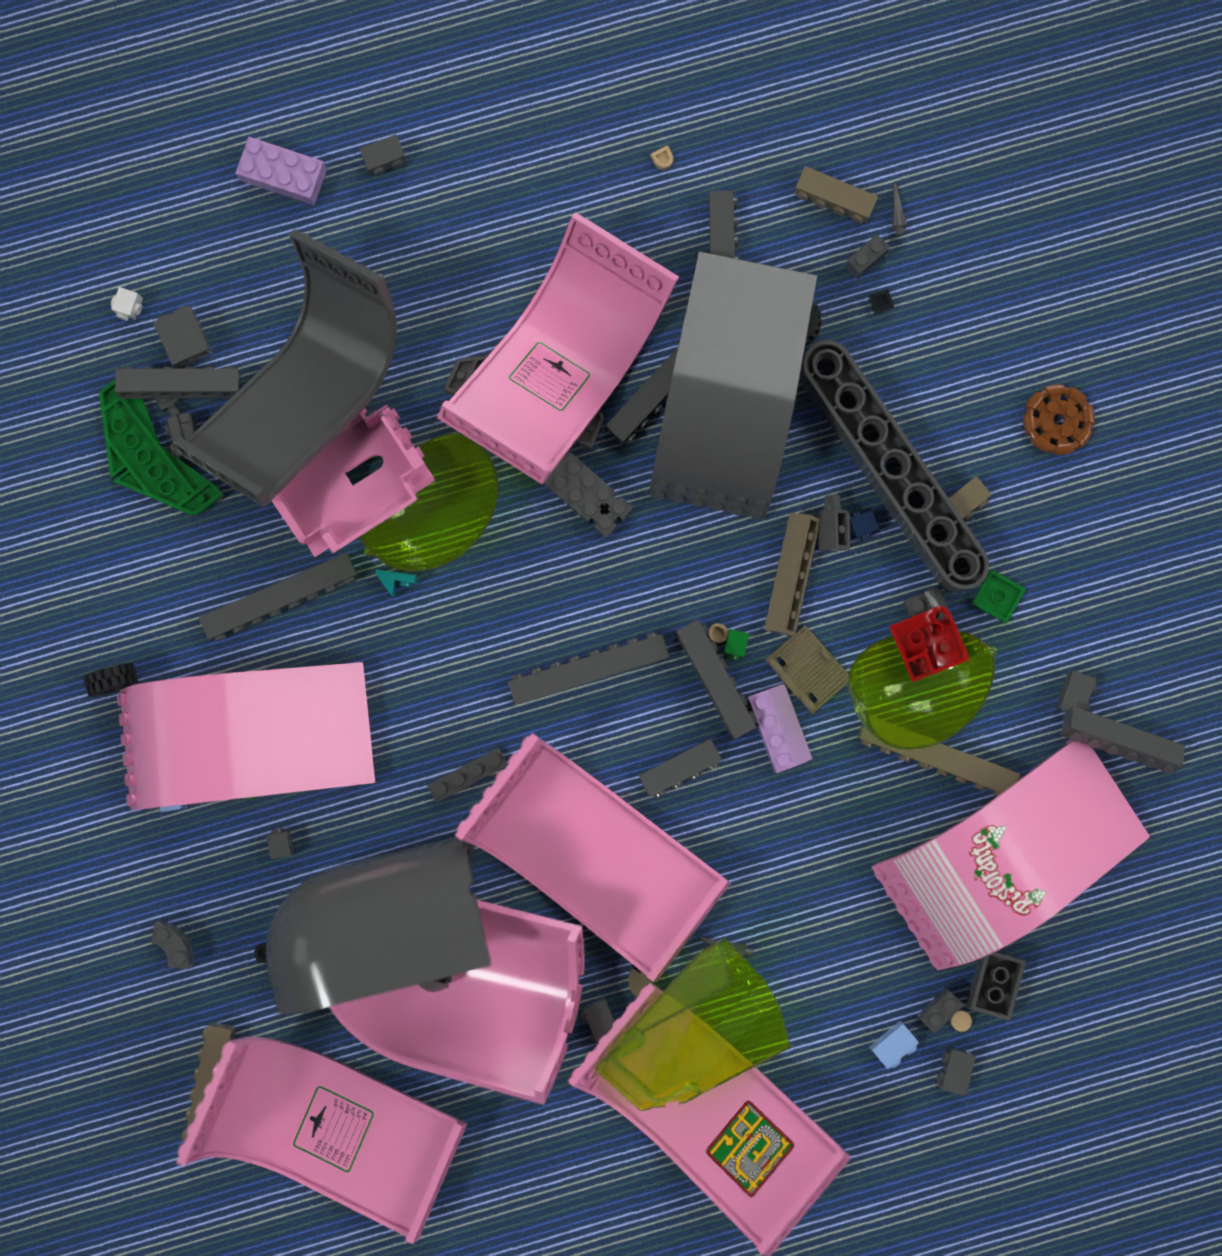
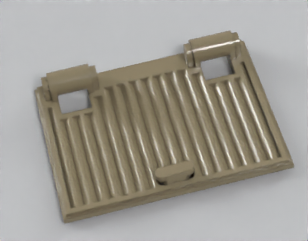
(808, 669)

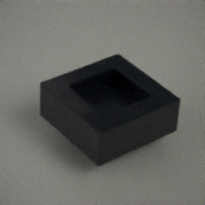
(881, 302)

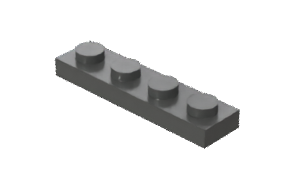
(467, 775)

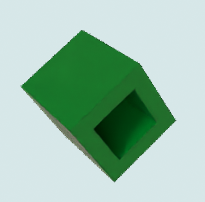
(735, 644)

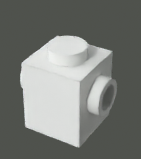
(126, 304)

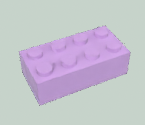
(281, 170)

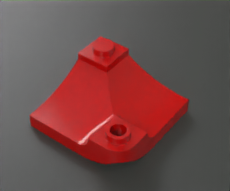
(929, 643)

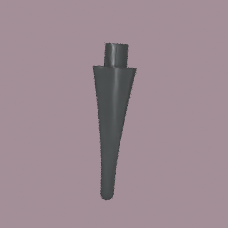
(898, 220)
(741, 948)

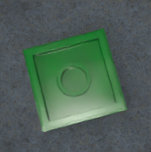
(998, 596)

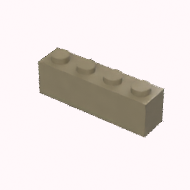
(835, 194)

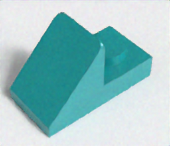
(390, 580)

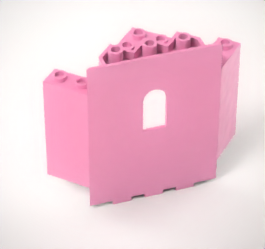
(332, 512)

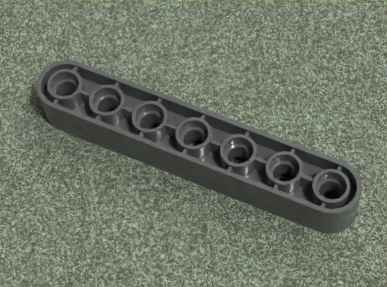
(895, 446)

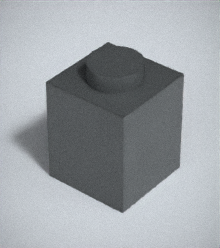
(280, 843)

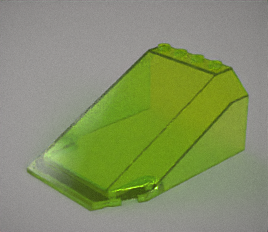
(698, 1032)

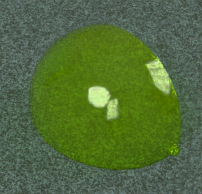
(447, 513)
(920, 711)

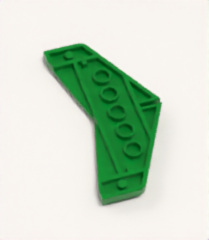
(151, 468)

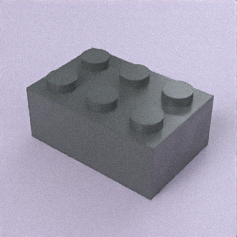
(996, 985)

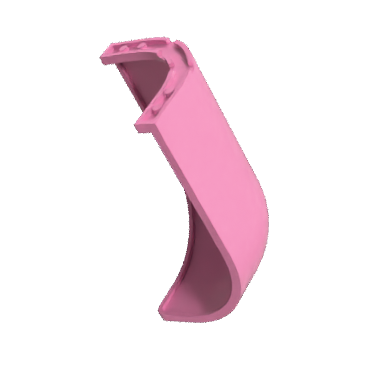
(492, 1024)

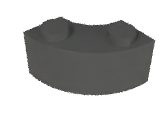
(174, 943)

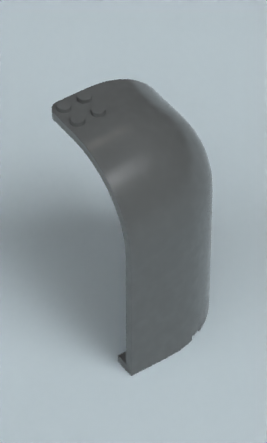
(376, 927)

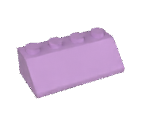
(779, 728)

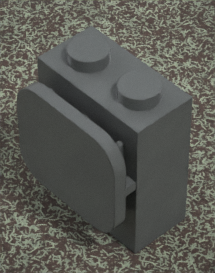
(182, 337)

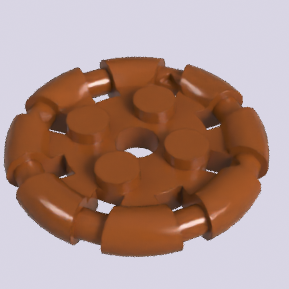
(1067, 411)

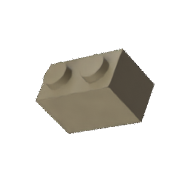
(969, 497)

